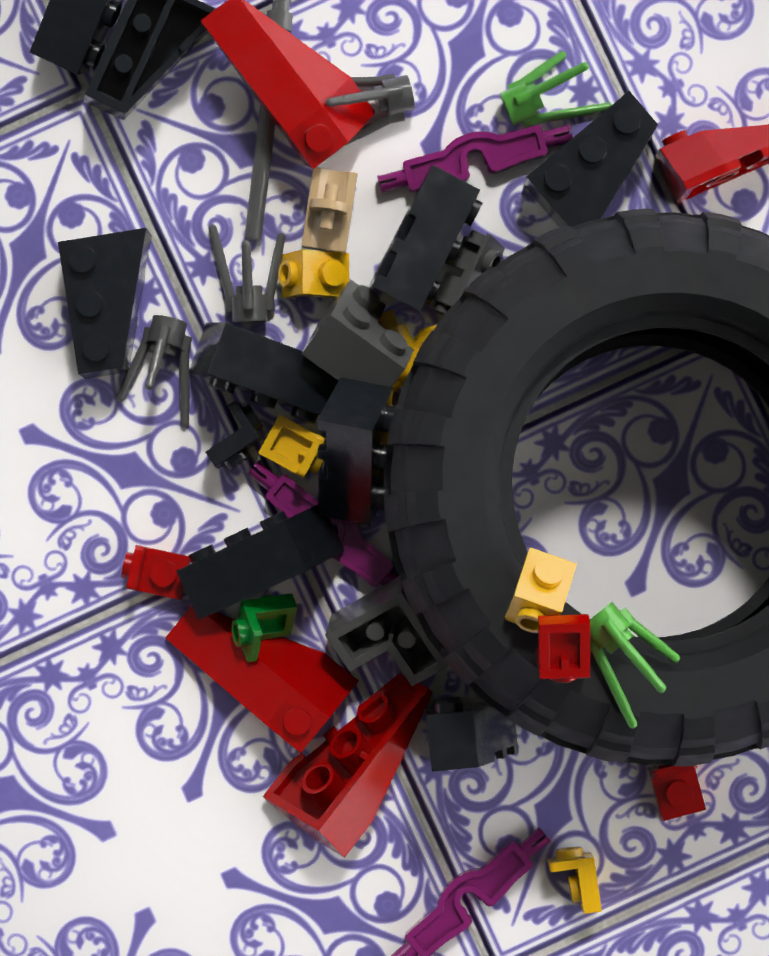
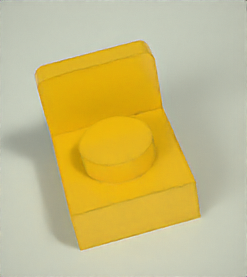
(584, 884)

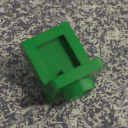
(262, 620)

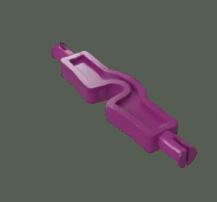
(498, 152)
(358, 553)
(487, 883)

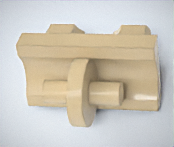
(329, 210)

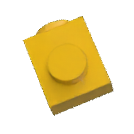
(313, 273)
(293, 447)
(540, 589)

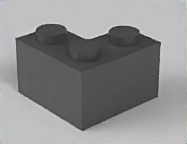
(353, 343)
(382, 624)

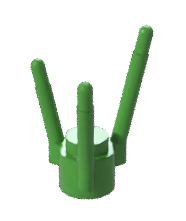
(524, 98)
(611, 631)

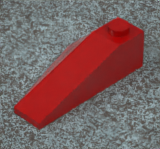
(288, 81)
(711, 158)
(286, 688)
(346, 777)

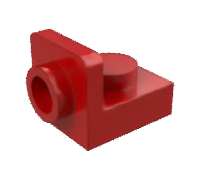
(154, 571)
(563, 647)
(676, 790)

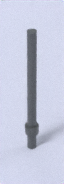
(264, 144)

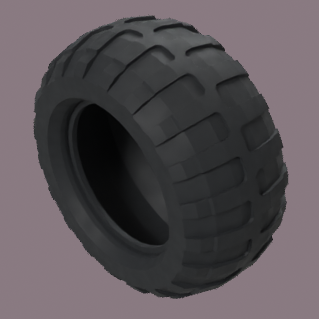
(453, 449)

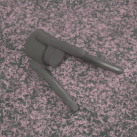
(390, 95)
(249, 302)
(162, 339)

